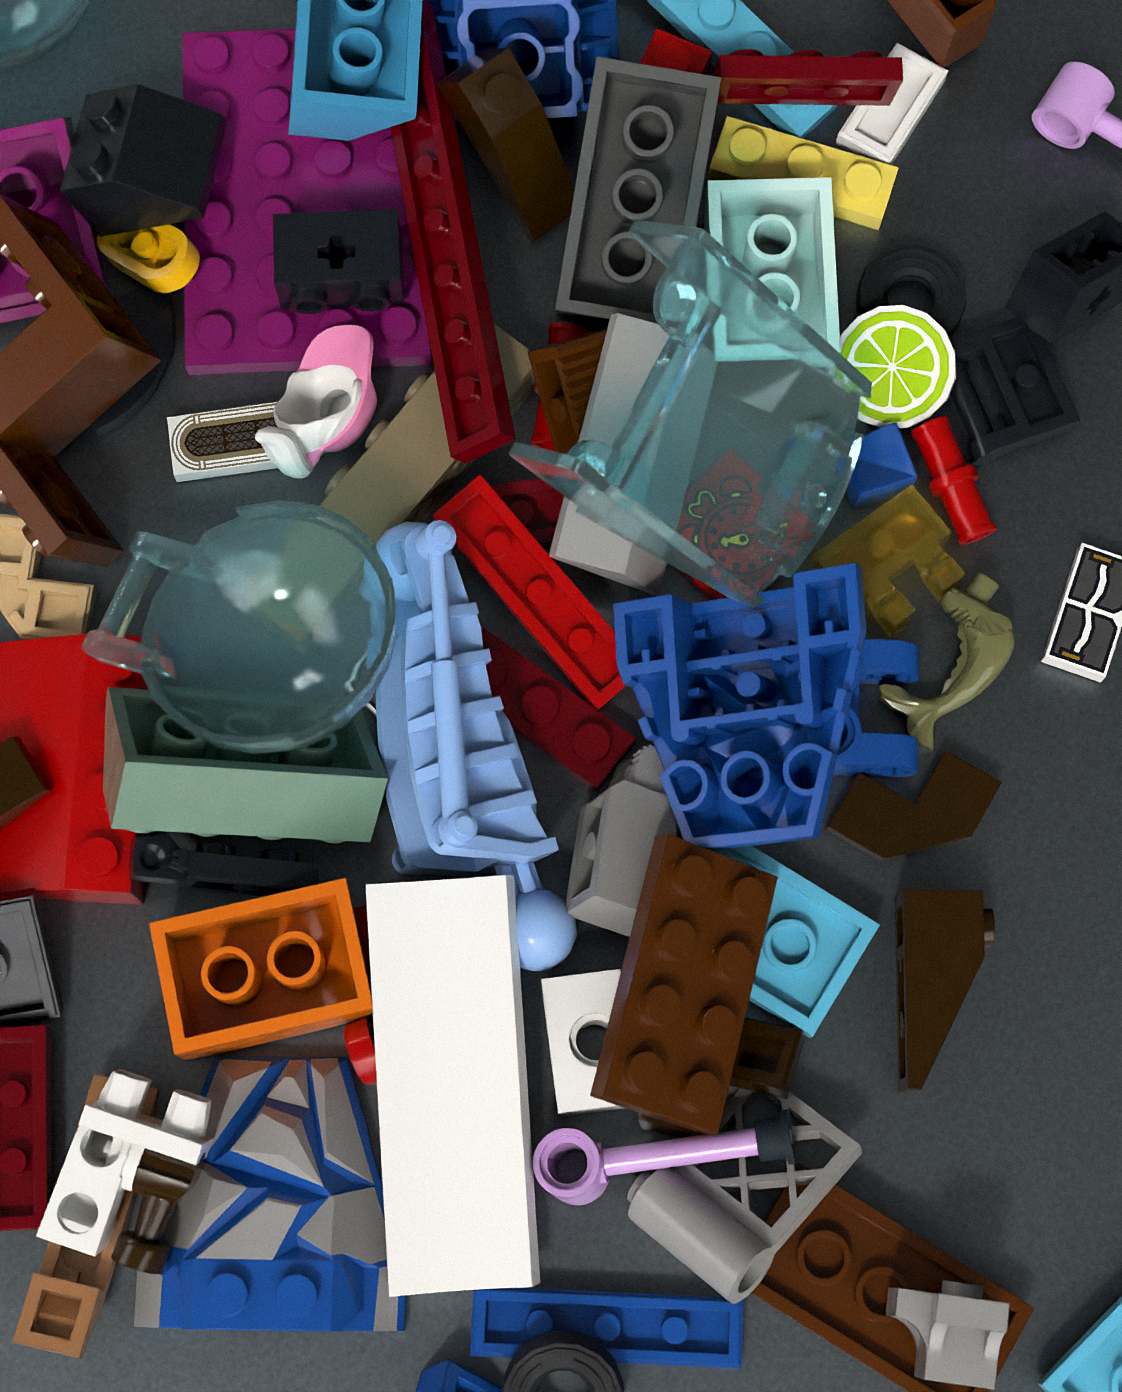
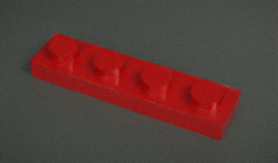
(535, 590)

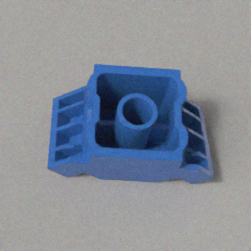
(548, 38)

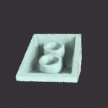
(784, 239)

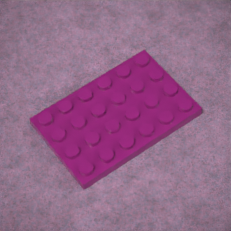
(263, 171)

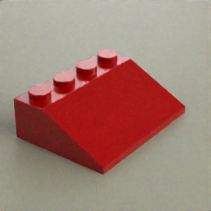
(57, 708)

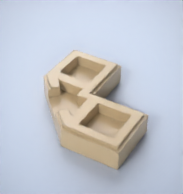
(36, 605)

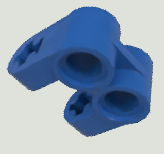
(879, 753)

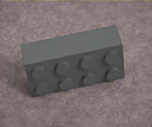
(637, 162)

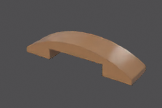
(72, 1284)

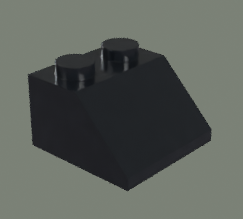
(142, 160)

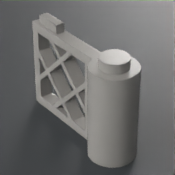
(715, 1231)

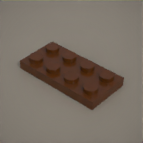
(684, 985)
(838, 1277)

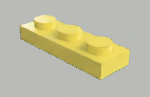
(756, 152)

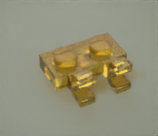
(885, 546)

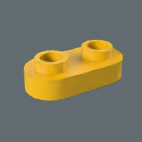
(153, 256)

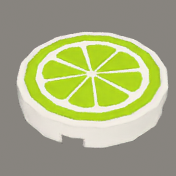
(905, 360)

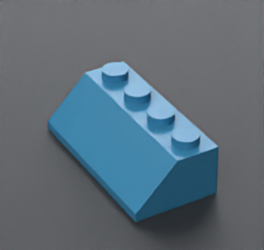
(354, 67)

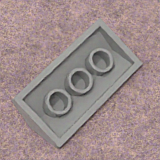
(623, 367)

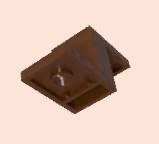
(58, 383)

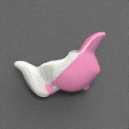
(324, 401)

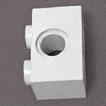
(570, 1007)

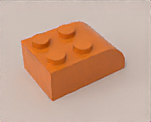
(261, 970)

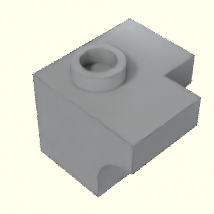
(953, 1332)

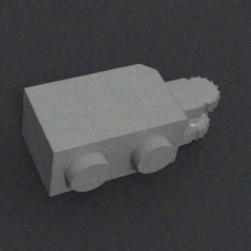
(617, 842)

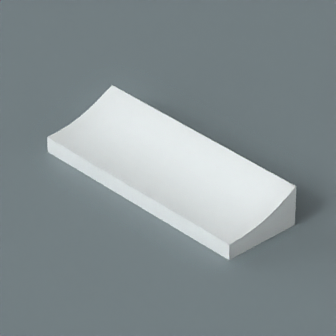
(452, 1085)

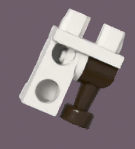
(133, 1152)

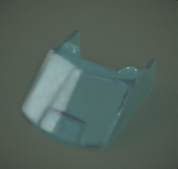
(733, 435)

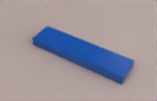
(628, 1325)

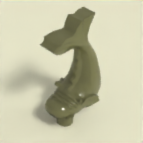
(984, 650)

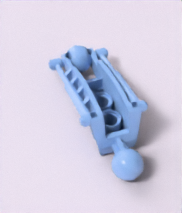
(449, 748)

